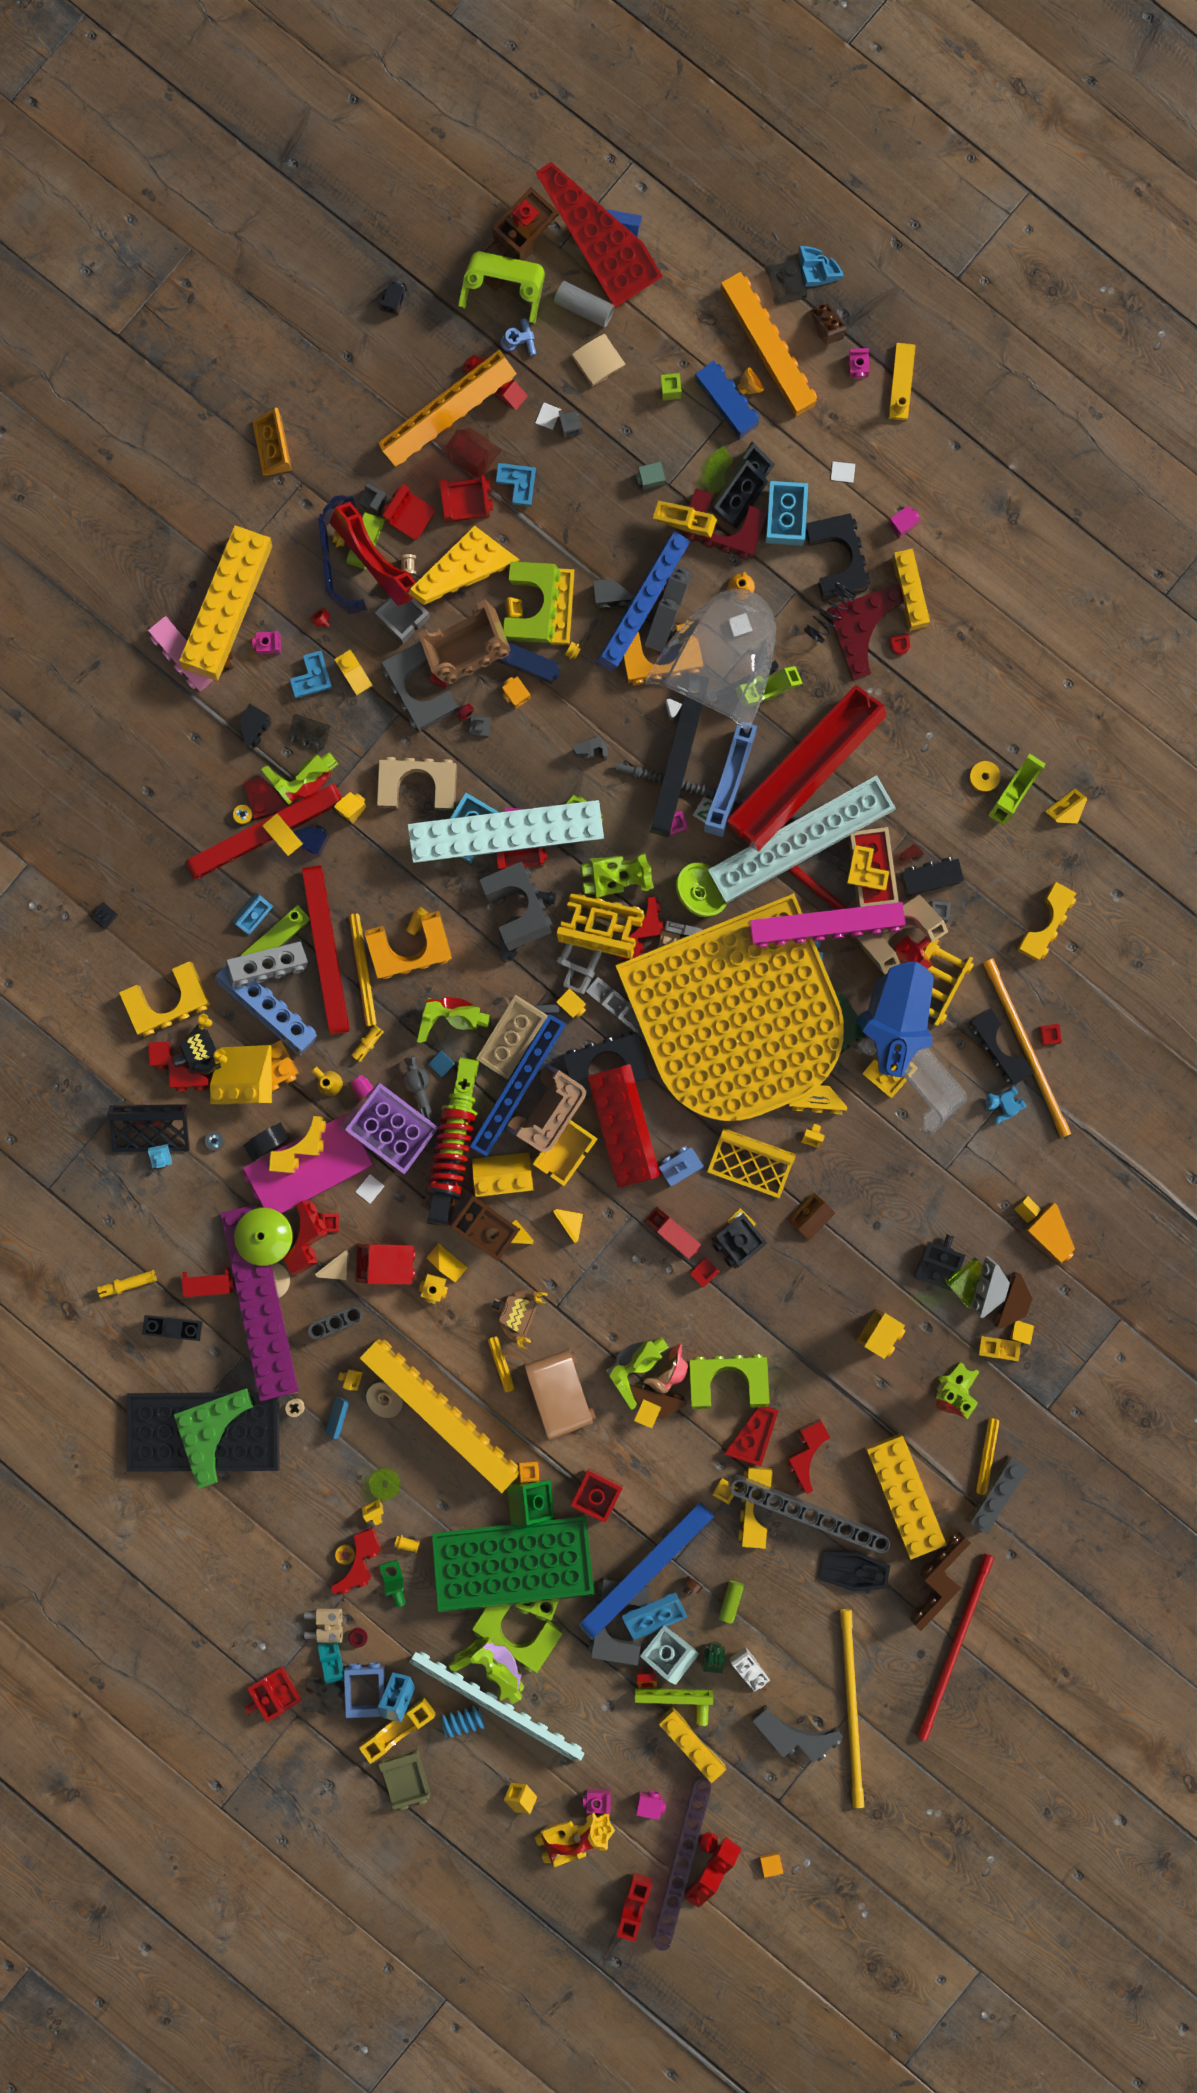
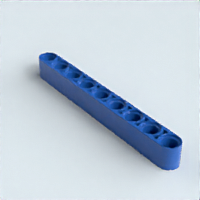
(646, 1570)

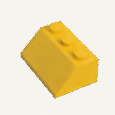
(502, 1174)

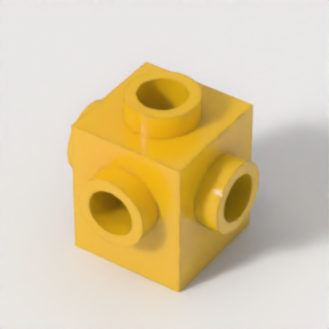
(436, 1281)

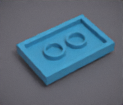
(654, 1616)

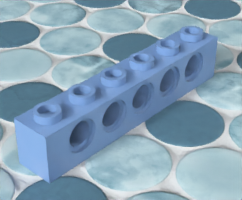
(282, 1030)

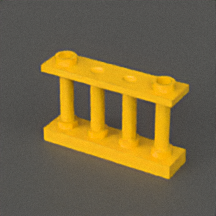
(966, 966)

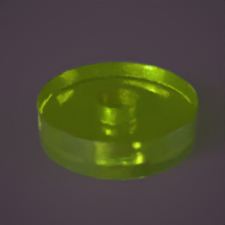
(391, 1477)

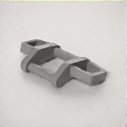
(589, 972)

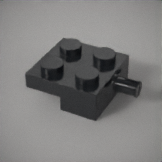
(939, 1263)

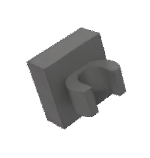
(479, 726)

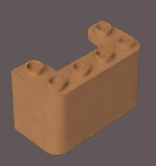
(466, 644)

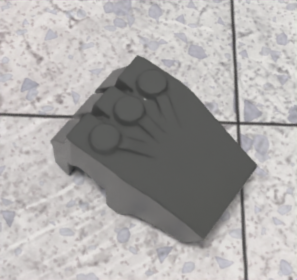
(587, 748)

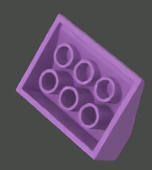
(389, 1127)

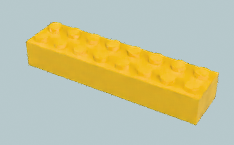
(226, 603)

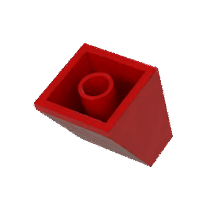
(385, 1264)

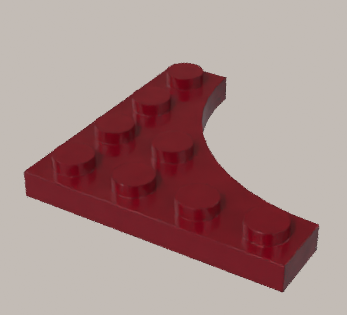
(858, 623)

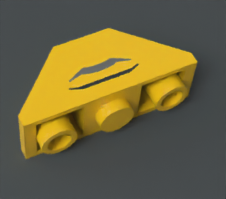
(821, 1098)

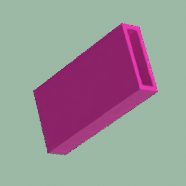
(339, 1161)

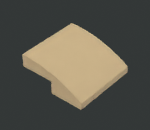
(598, 360)

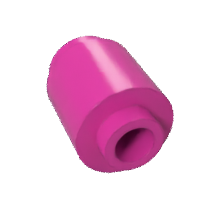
(361, 1087)

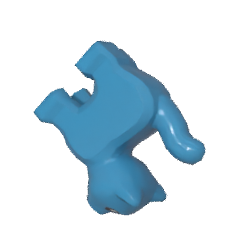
(1006, 1102)

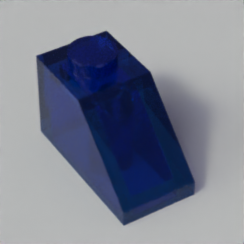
(313, 839)

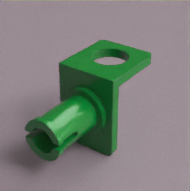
(393, 1584)

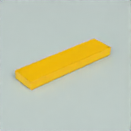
(564, 608)

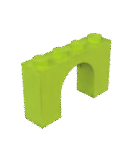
(539, 627)
(752, 1369)
(530, 1654)

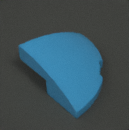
(817, 268)

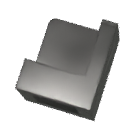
(570, 424)
(373, 499)

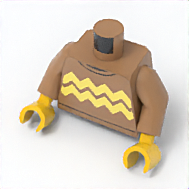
(518, 1314)

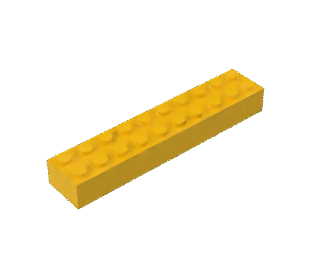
(440, 1415)

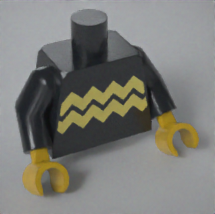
(199, 1050)

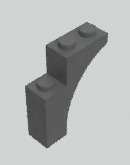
(668, 608)
(786, 1737)

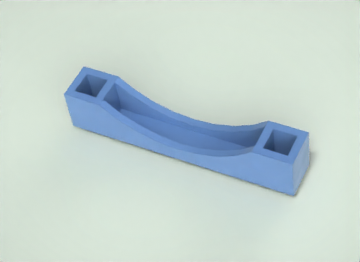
(730, 781)

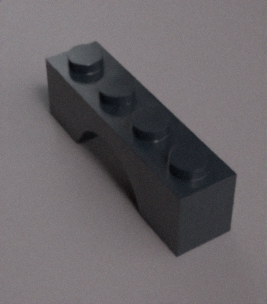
(1013, 1068)

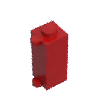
(207, 1284)

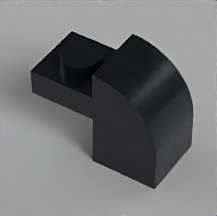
(266, 1141)

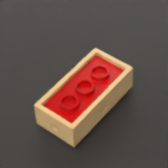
(882, 859)

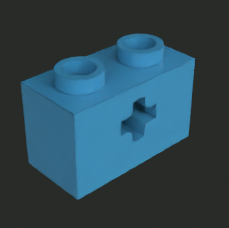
(396, 1697)

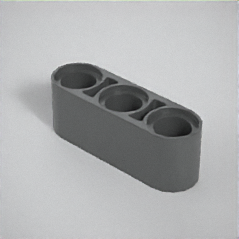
(326, 1325)

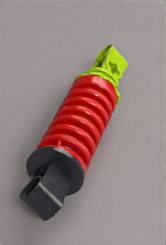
(456, 1123)

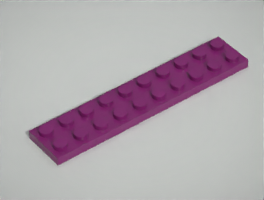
(261, 1317)

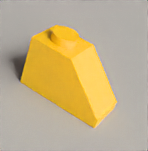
(353, 672)
(351, 806)

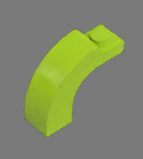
(781, 683)

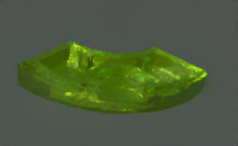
(716, 470)

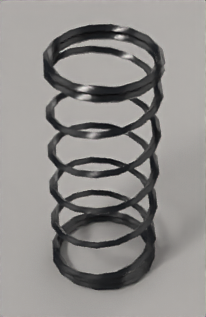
(813, 633)

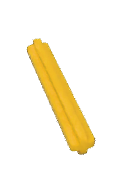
(987, 1456)

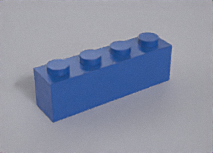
(726, 399)

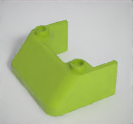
(527, 273)

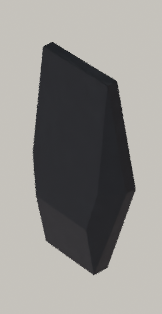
(854, 1571)

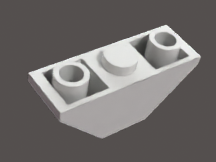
(749, 1669)

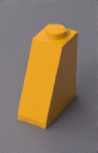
(1052, 1233)

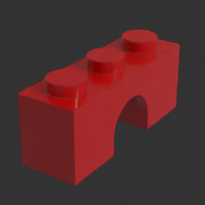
(633, 1907)

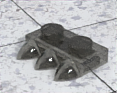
(309, 731)

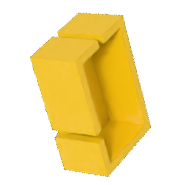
(566, 1153)

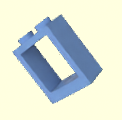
(357, 1669)

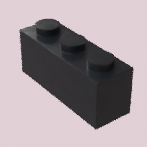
(932, 876)

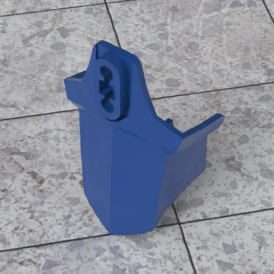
(899, 1016)

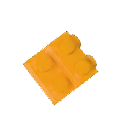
(282, 1065)

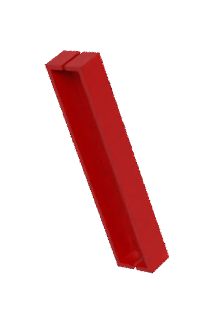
(806, 768)

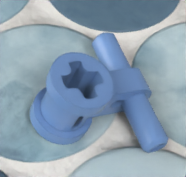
(514, 337)

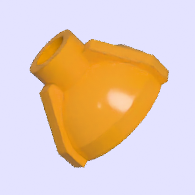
(750, 383)
(749, 583)

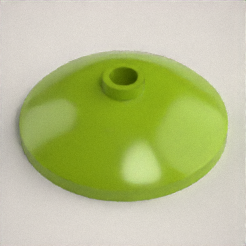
(697, 880)
(276, 1240)

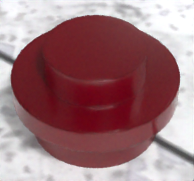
(357, 1637)

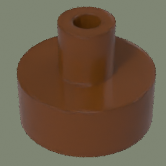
(692, 1585)

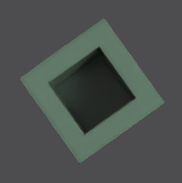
(651, 476)

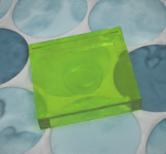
(965, 1282)

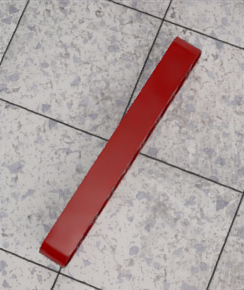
(257, 835)
(325, 950)

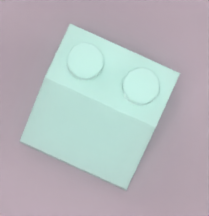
(669, 1655)

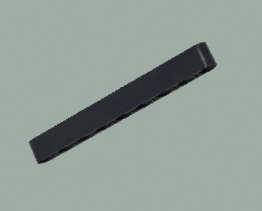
(676, 767)

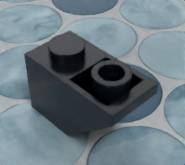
(253, 724)

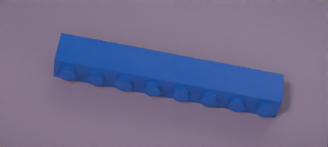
(642, 601)
(518, 1085)

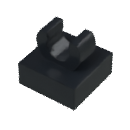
(104, 915)

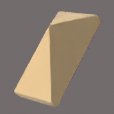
(336, 1268)

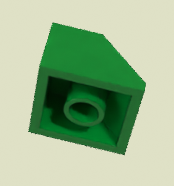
(530, 1502)

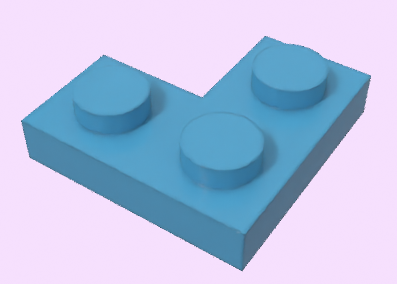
(521, 478)
(315, 680)

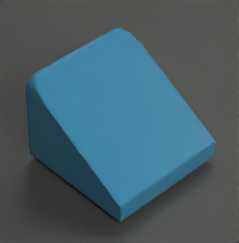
(441, 1063)

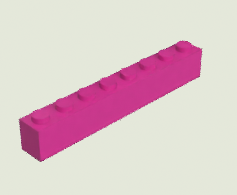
(826, 924)

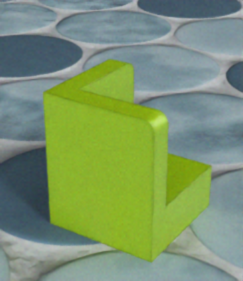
(671, 386)

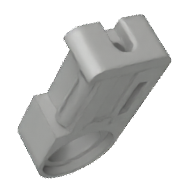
(683, 930)

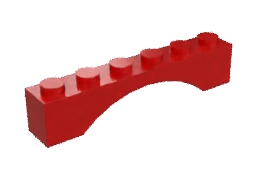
(350, 527)

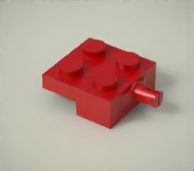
(910, 951)
(273, 1694)

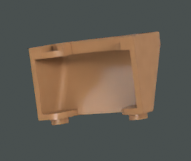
(551, 1112)
(559, 1394)

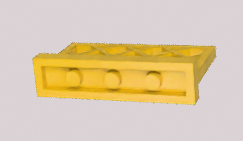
(758, 1147)

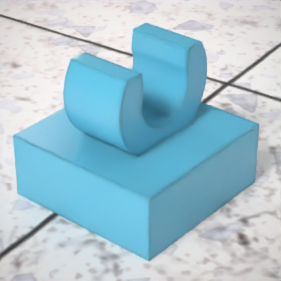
(160, 1156)

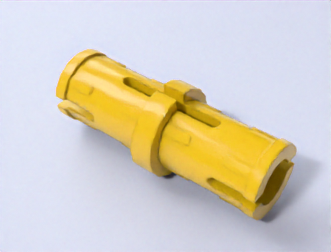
(367, 1043)

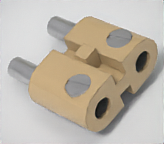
(328, 1625)

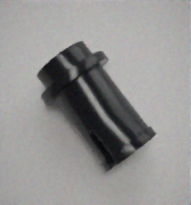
(547, 897)

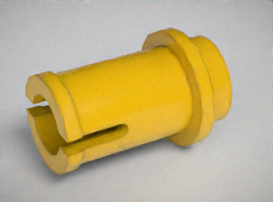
(406, 1544)

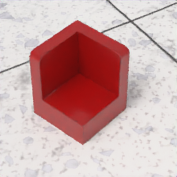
(704, 1272)

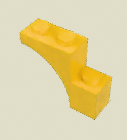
(311, 1145)

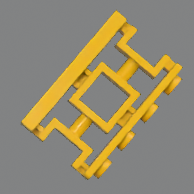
(597, 939)

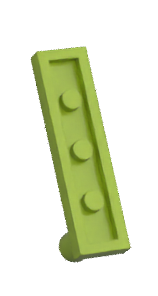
(281, 932)
(701, 1698)

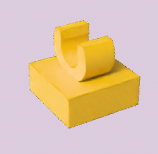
(813, 1137)
(351, 1379)
(373, 1512)

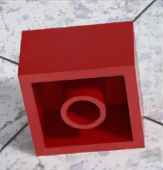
(596, 1495)

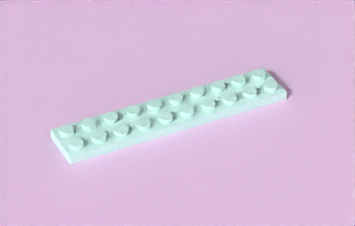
(505, 831)
(802, 839)
(502, 1710)

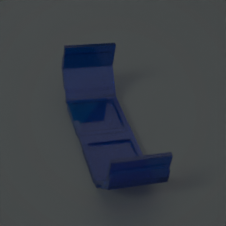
(350, 607)

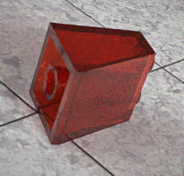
(472, 452)

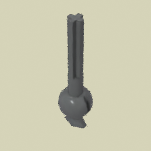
(416, 1081)

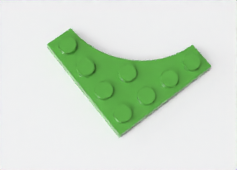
(202, 1429)

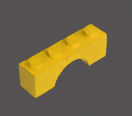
(914, 601)
(1058, 901)
(754, 1533)
(391, 1733)
(691, 1745)

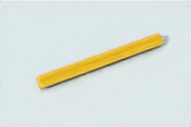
(362, 969)

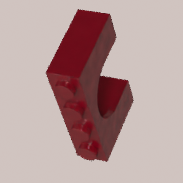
(741, 543)

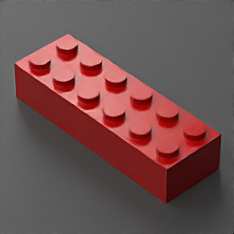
(623, 1126)

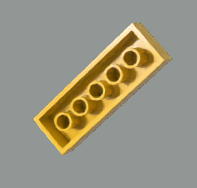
(905, 1496)

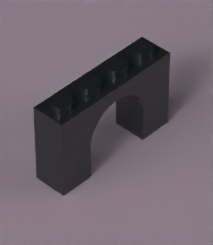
(840, 530)
(626, 1047)

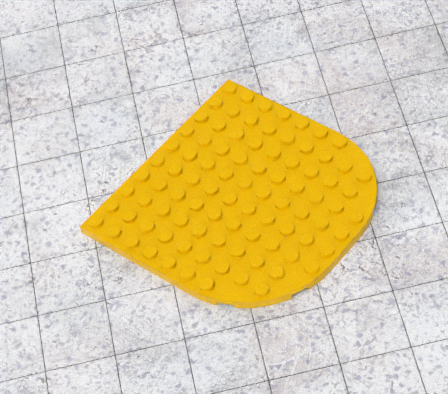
(736, 1021)

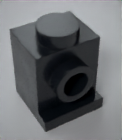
(393, 298)

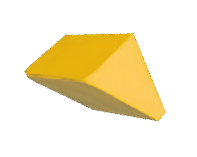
(1022, 1332)

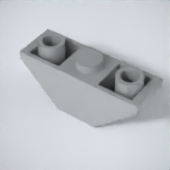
(990, 1288)

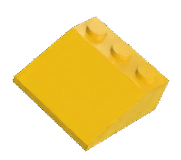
(244, 1077)

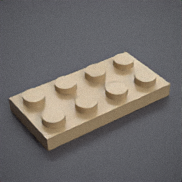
(512, 1037)

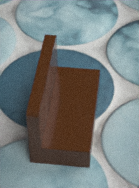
(811, 1216)

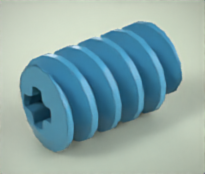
(462, 1721)

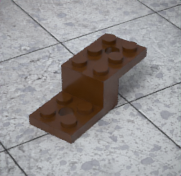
(517, 241)
(474, 1219)
(939, 1580)

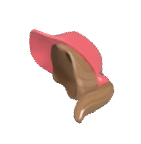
(672, 1373)

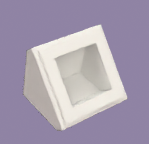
(673, 708)

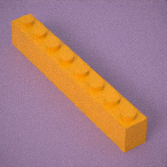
(768, 344)
(447, 408)

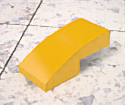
(282, 834)
(1000, 1348)

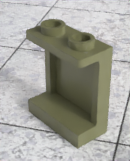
(405, 1779)

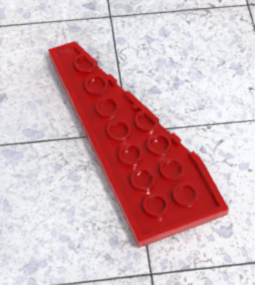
(609, 247)

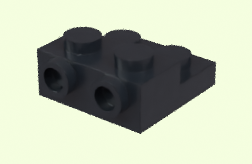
(738, 1241)

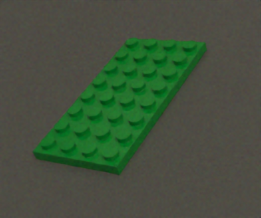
(512, 1564)

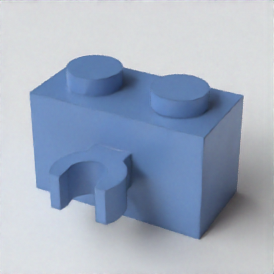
(680, 1166)

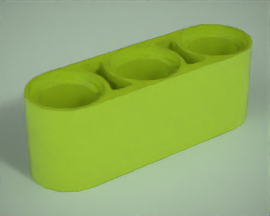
(373, 527)

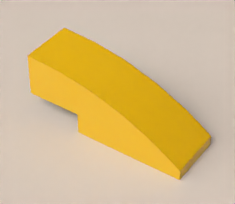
(685, 518)

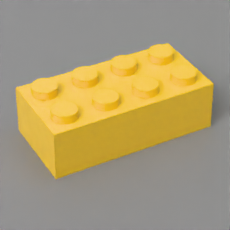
(881, 1334)

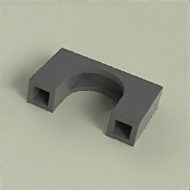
(422, 713)
(533, 922)
(606, 1645)

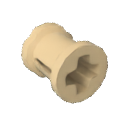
(407, 563)
(288, 1408)

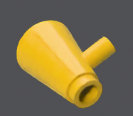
(335, 1082)

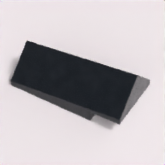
(743, 486)

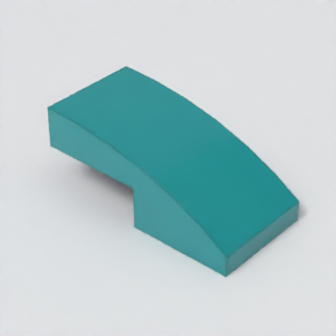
(331, 1662)

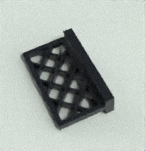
(145, 1114)

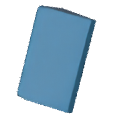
(252, 913)
(337, 1417)

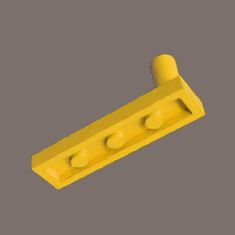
(901, 381)

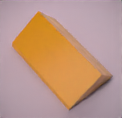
(271, 443)

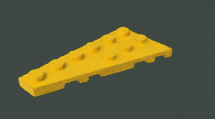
(465, 563)

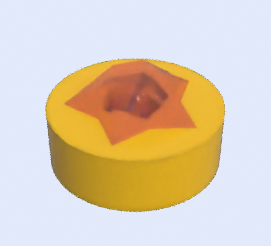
(345, 1554)

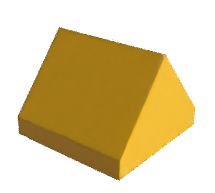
(513, 608)
(1027, 1209)

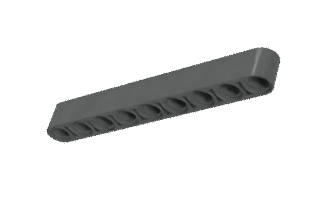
(817, 1517)

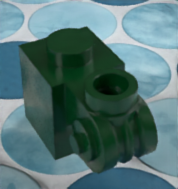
(713, 1658)

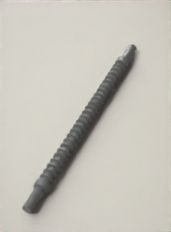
(638, 772)

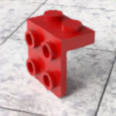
(408, 513)

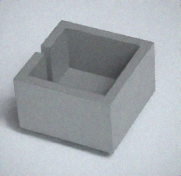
(402, 619)

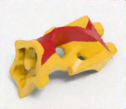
(563, 1849)

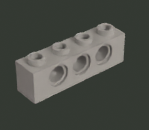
(292, 952)

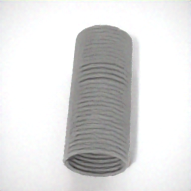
(578, 300)

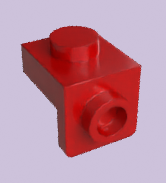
(524, 214)

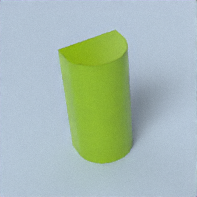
(731, 1602)

